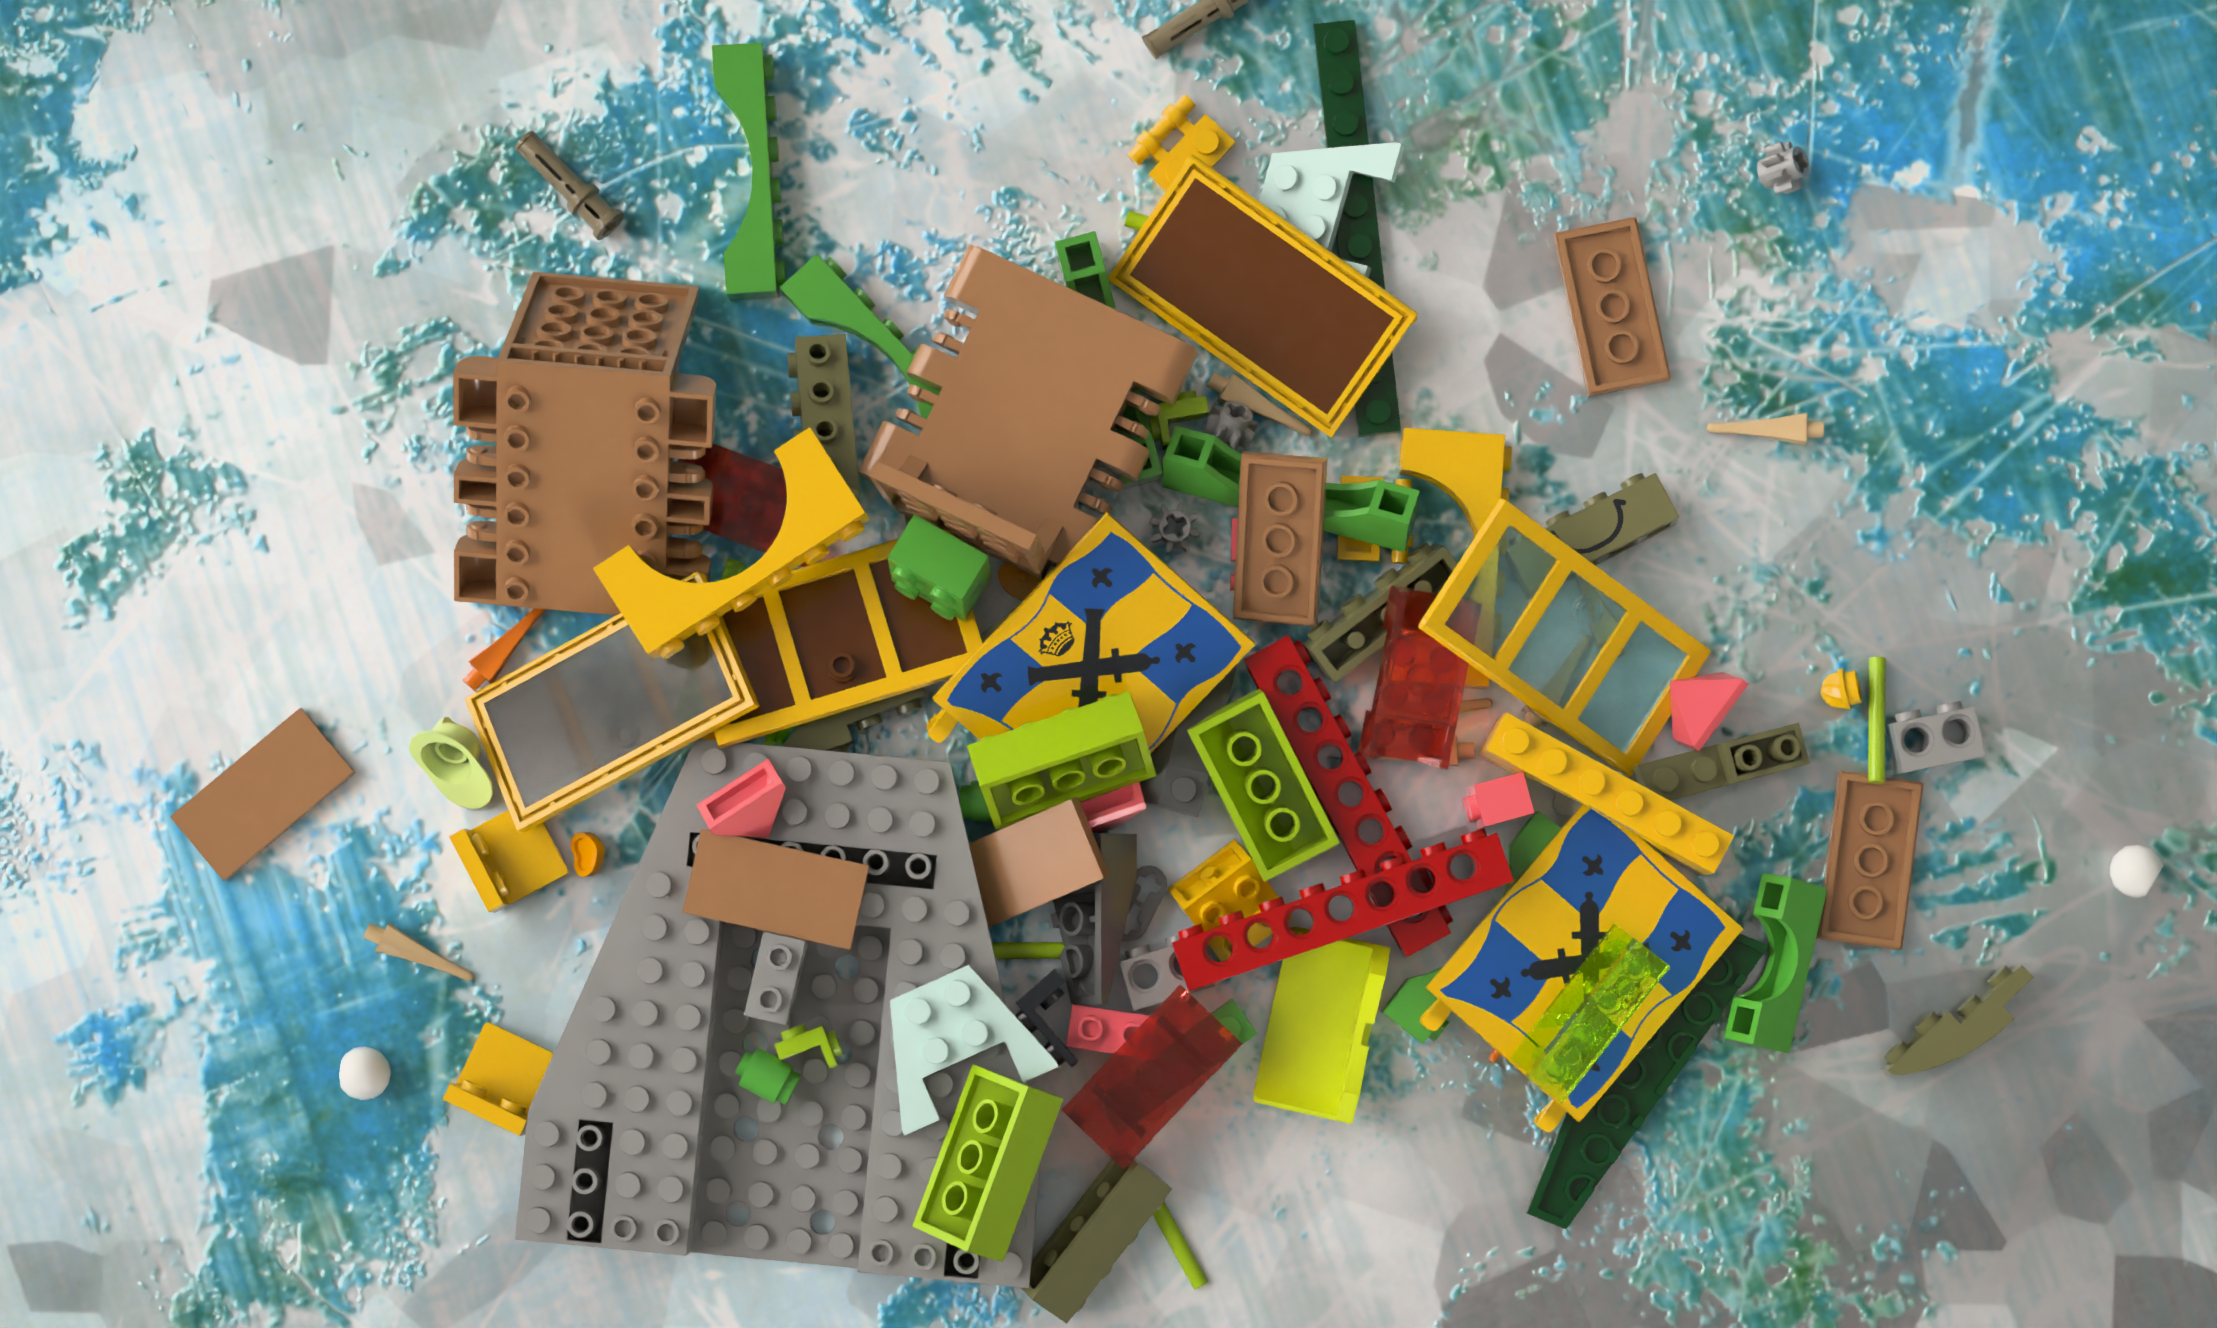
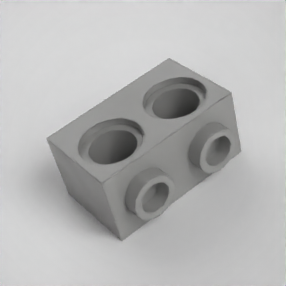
(1936, 746)
(776, 978)
(1167, 978)

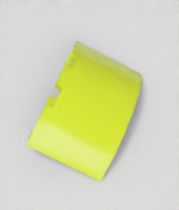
(1321, 1028)

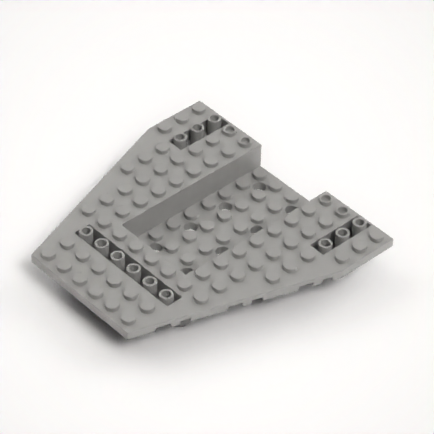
(643, 1092)

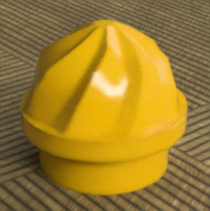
(1841, 689)

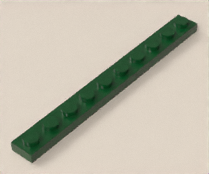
(1358, 228)

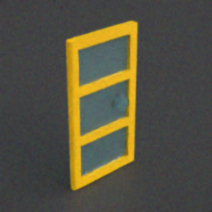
(1563, 637)

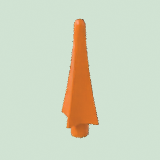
(492, 660)

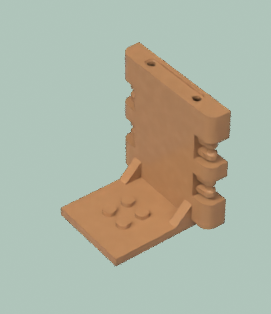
(1024, 413)
(584, 446)

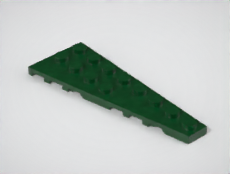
(1589, 1147)

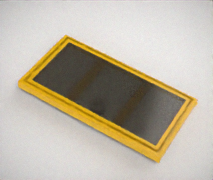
(603, 713)

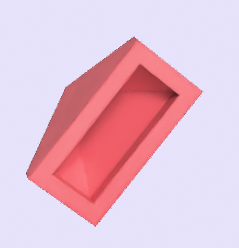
(1701, 705)
(746, 804)
(1114, 808)

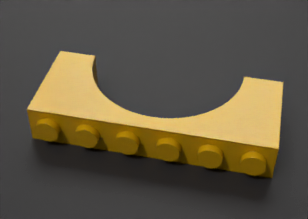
(1466, 469)
(816, 515)
(1659, 821)

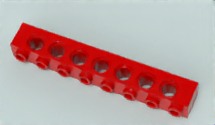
(1264, 669)
(1489, 872)

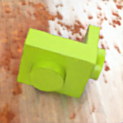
(1186, 408)
(799, 1039)

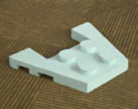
(1313, 185)
(946, 1025)

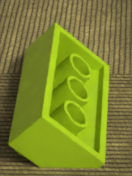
(1062, 758)
(1262, 785)
(987, 1163)

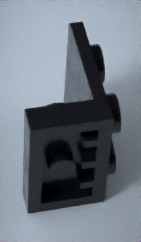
(1045, 994)

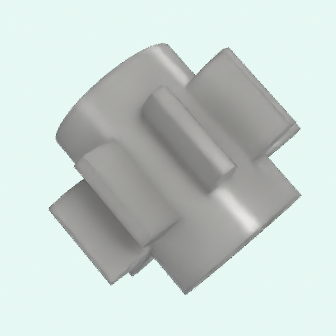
(1783, 167)
(1231, 424)
(1171, 539)

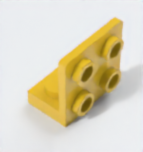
(508, 862)
(1223, 886)
(500, 1078)

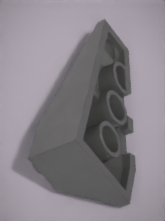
(1178, 766)
(1095, 921)

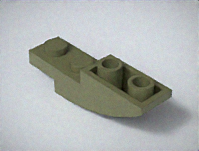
(833, 731)
(1725, 763)
(1945, 1038)

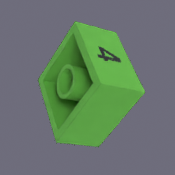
(938, 569)

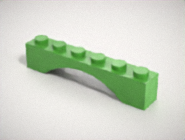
(751, 257)
(1086, 274)
(827, 301)
(1362, 511)
(1412, 997)

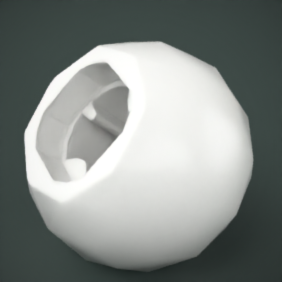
(2135, 870)
(364, 1073)

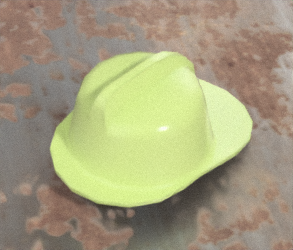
(452, 762)

